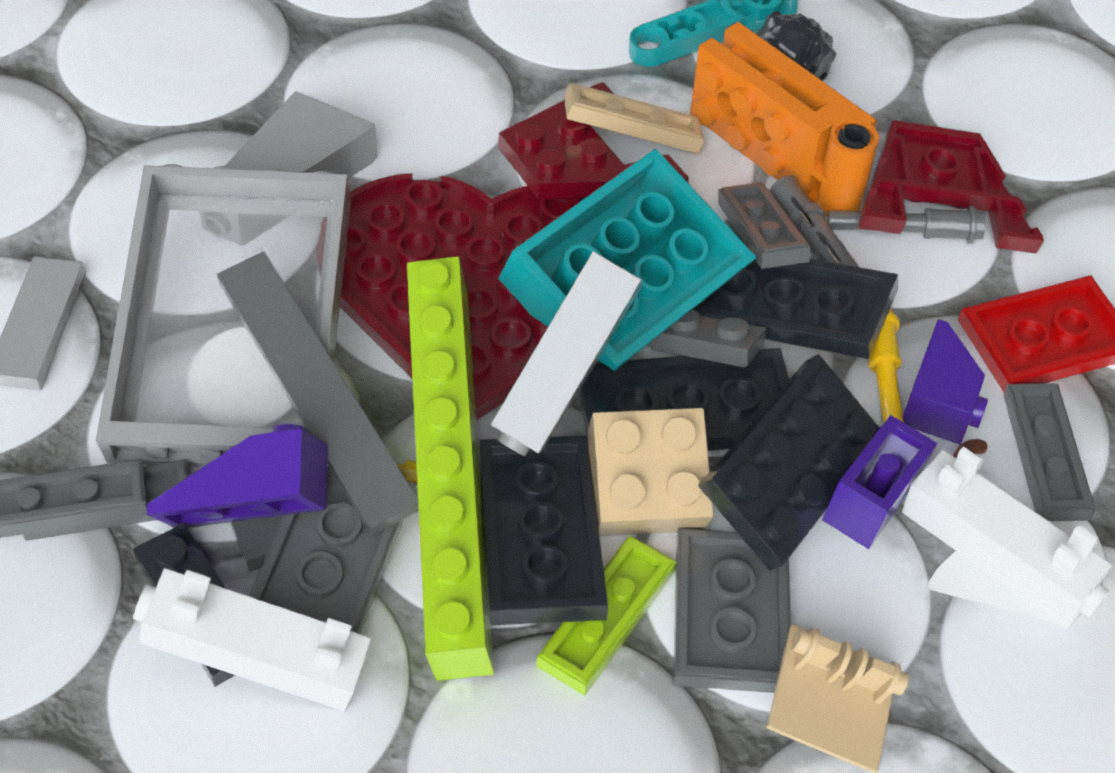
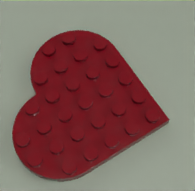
(424, 220)

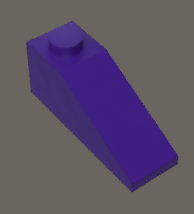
(252, 480)

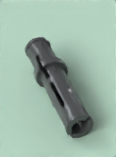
(793, 199)

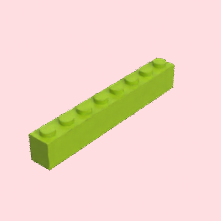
(448, 473)

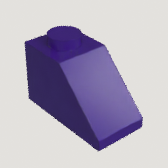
(946, 389)
(878, 481)

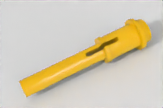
(885, 362)

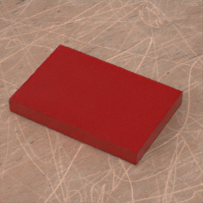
(1044, 332)

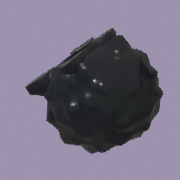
(801, 41)

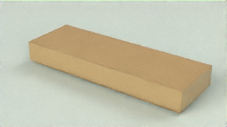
(633, 118)

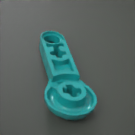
(688, 28)

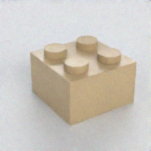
(649, 471)

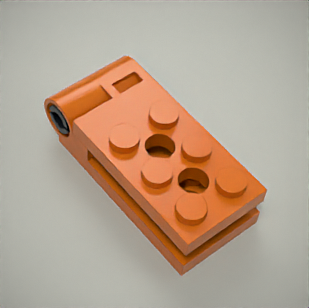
(784, 118)

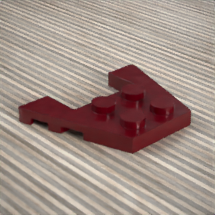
(562, 155)
(944, 169)

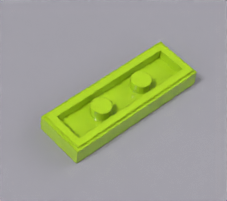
(584, 648)

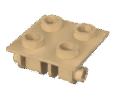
(834, 697)

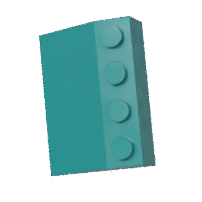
(649, 227)

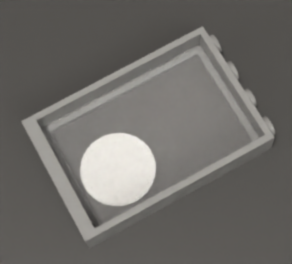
(180, 358)

